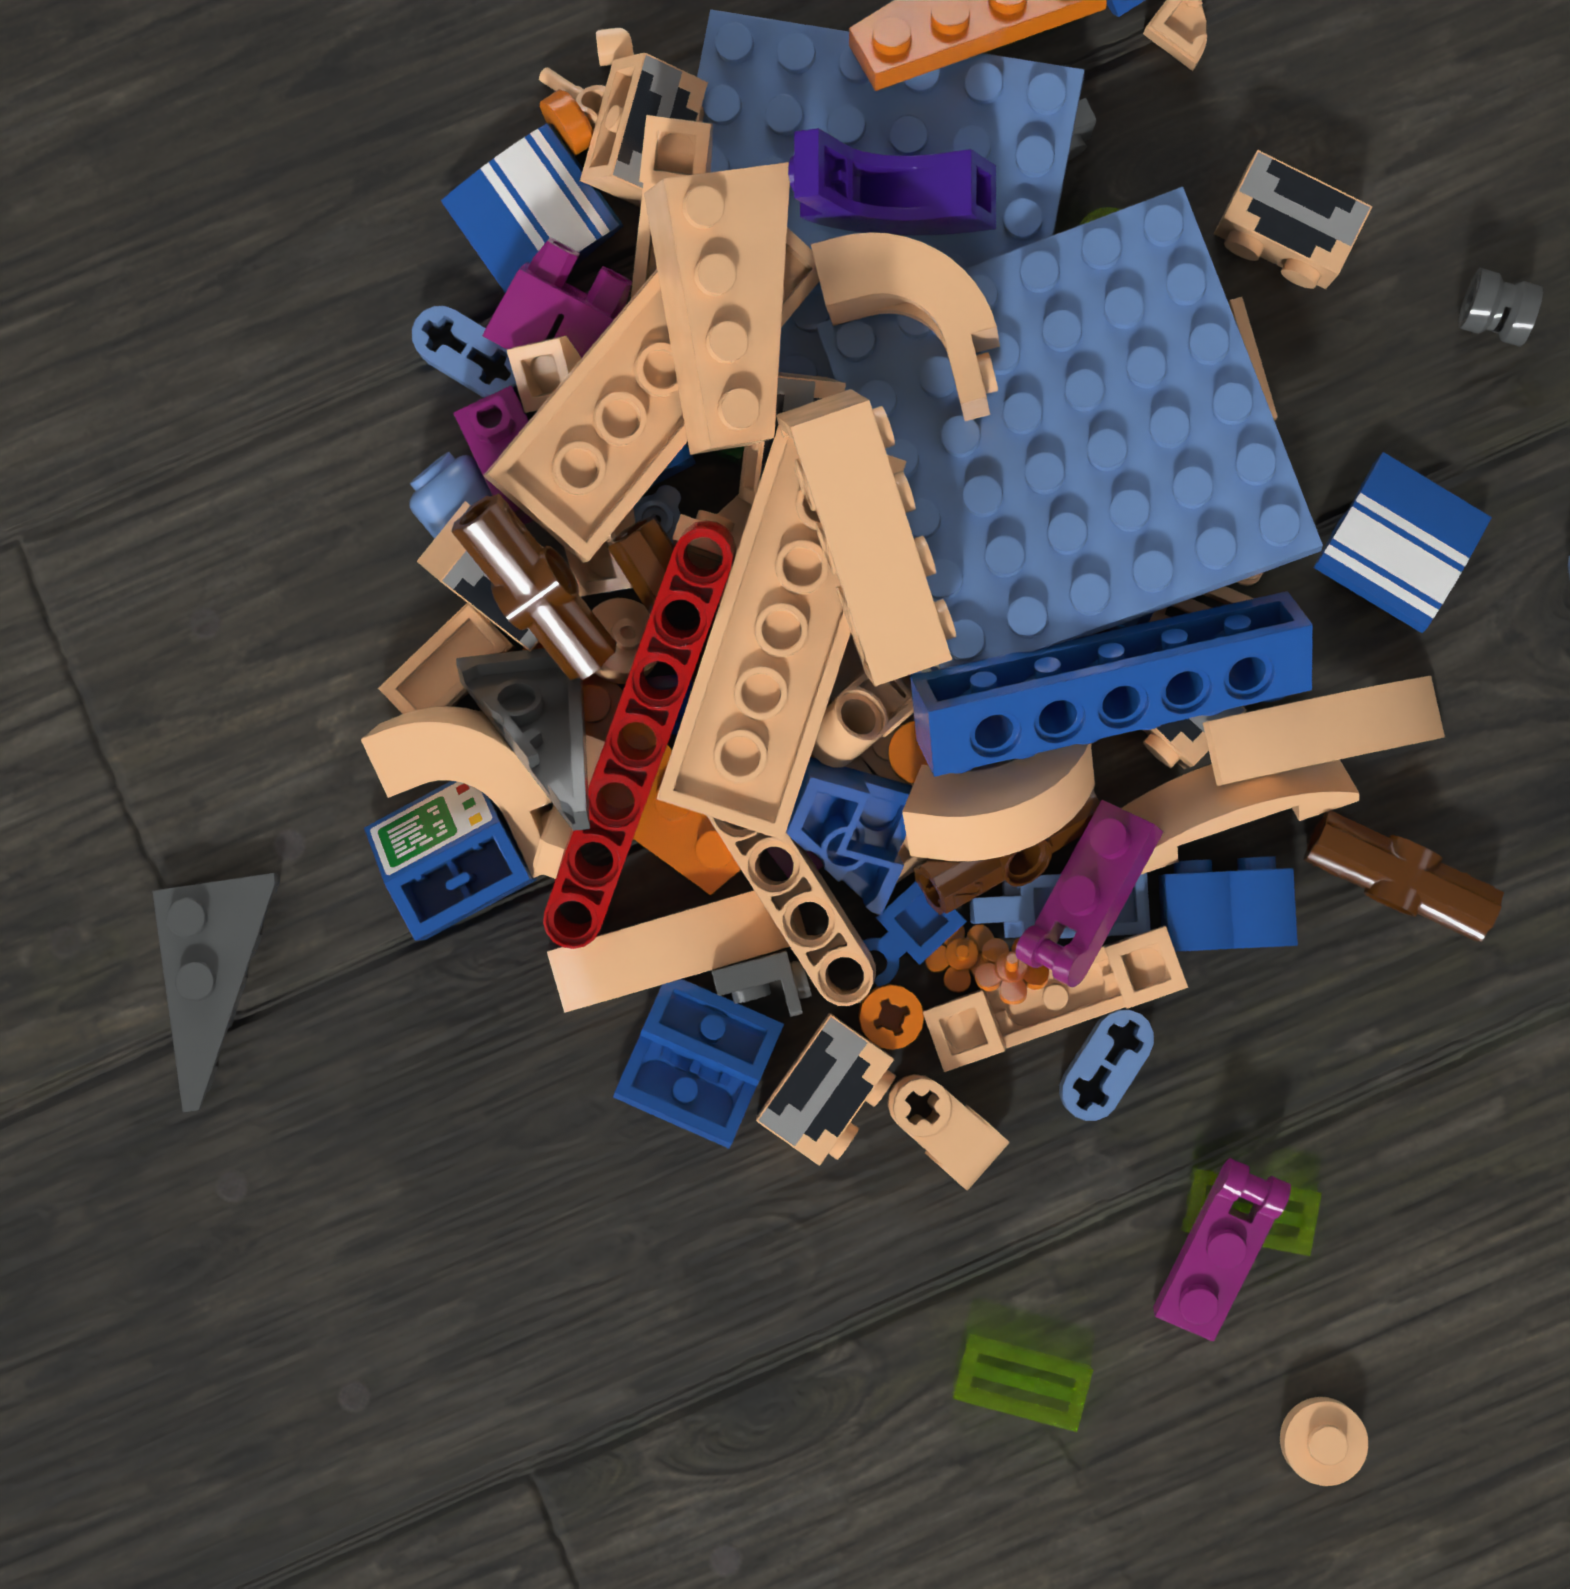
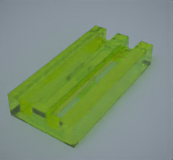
(1307, 1220)
(969, 1368)

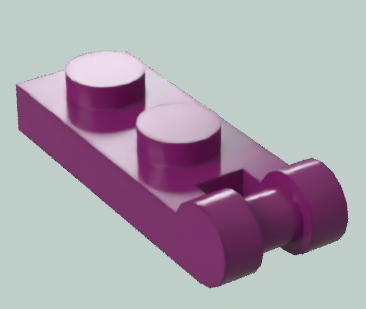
(1090, 893)
(1220, 1250)

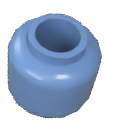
(444, 488)

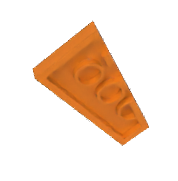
(930, 34)
(669, 831)

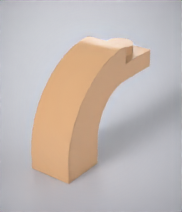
(909, 278)
(465, 749)
(998, 807)

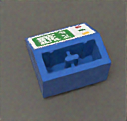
(446, 857)

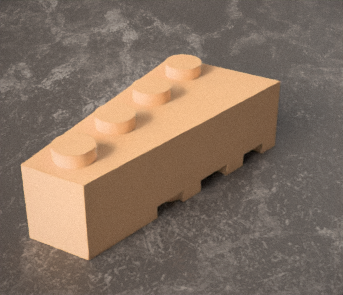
(722, 297)
(869, 535)

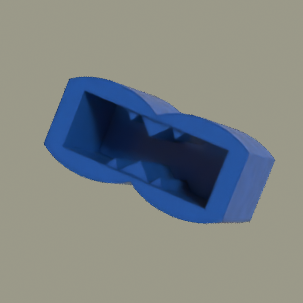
(1228, 907)

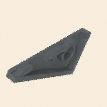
(540, 720)
(205, 952)

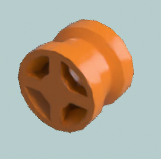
(877, 1011)

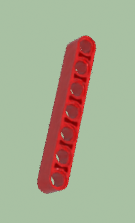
(631, 766)

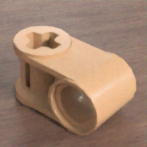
(860, 718)
(951, 1134)

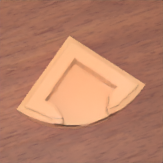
(1180, 30)

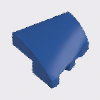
(853, 827)

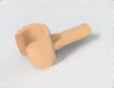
(613, 44)
(588, 98)

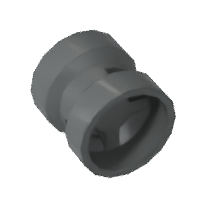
(1500, 307)

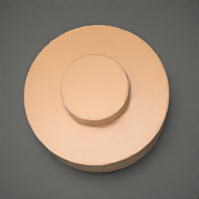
(626, 624)
(1324, 1441)

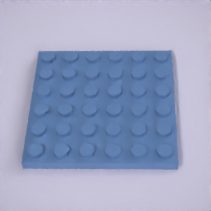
(798, 77)
(1115, 455)

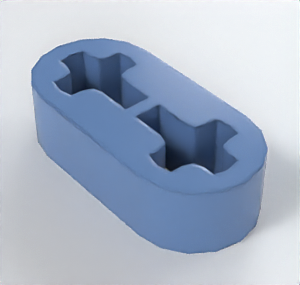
(457, 365)
(1119, 1073)

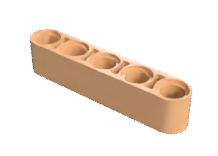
(781, 901)

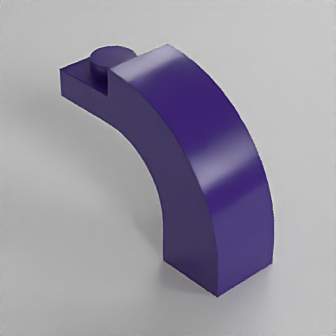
(891, 192)

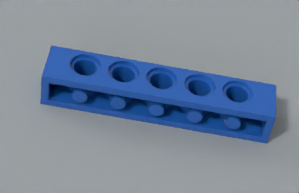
(1112, 683)

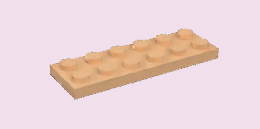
(613, 421)
(763, 665)

